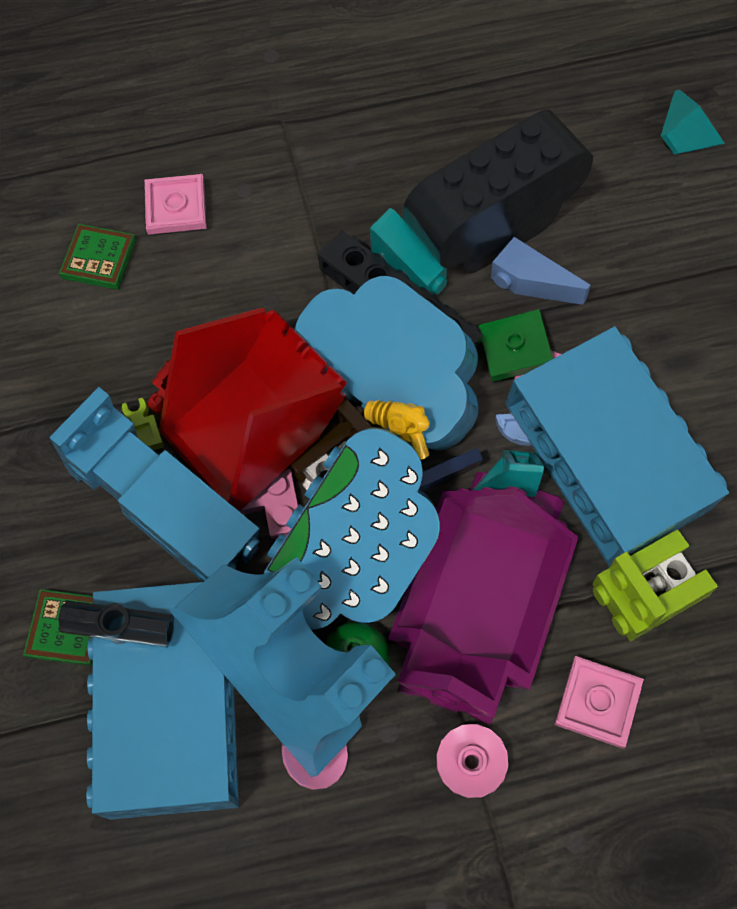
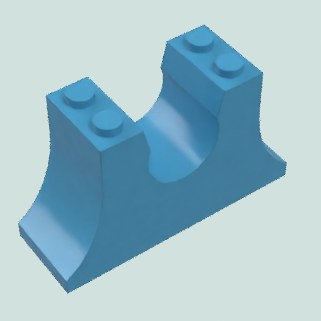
(278, 665)

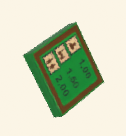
(97, 256)
(44, 638)

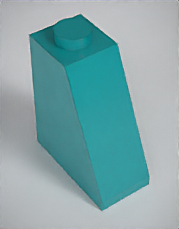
(405, 252)

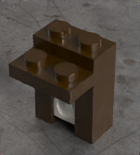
(311, 462)

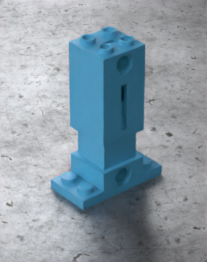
(154, 489)

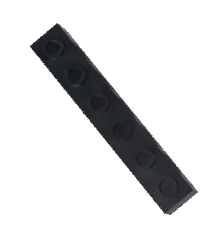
(349, 250)

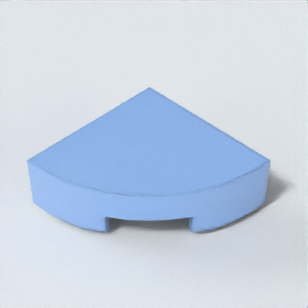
(510, 429)

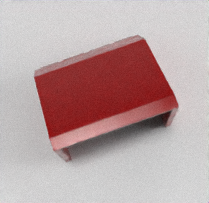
(246, 401)

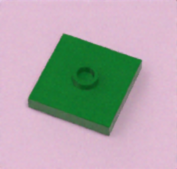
(515, 345)

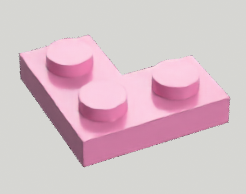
(278, 502)

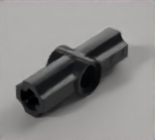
(95, 621)

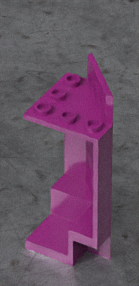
(483, 598)

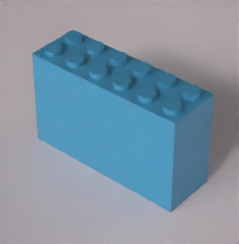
(614, 445)
(158, 719)

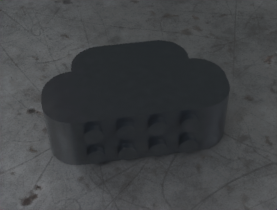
(498, 192)

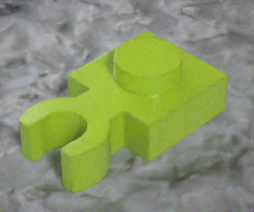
(145, 426)

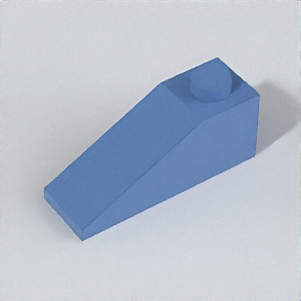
(534, 275)

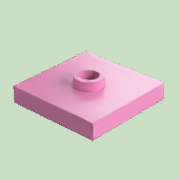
(175, 204)
(599, 702)

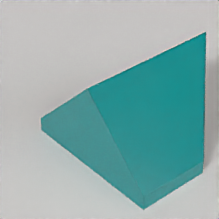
(688, 126)
(516, 470)

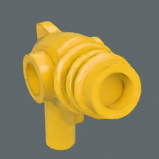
(402, 419)

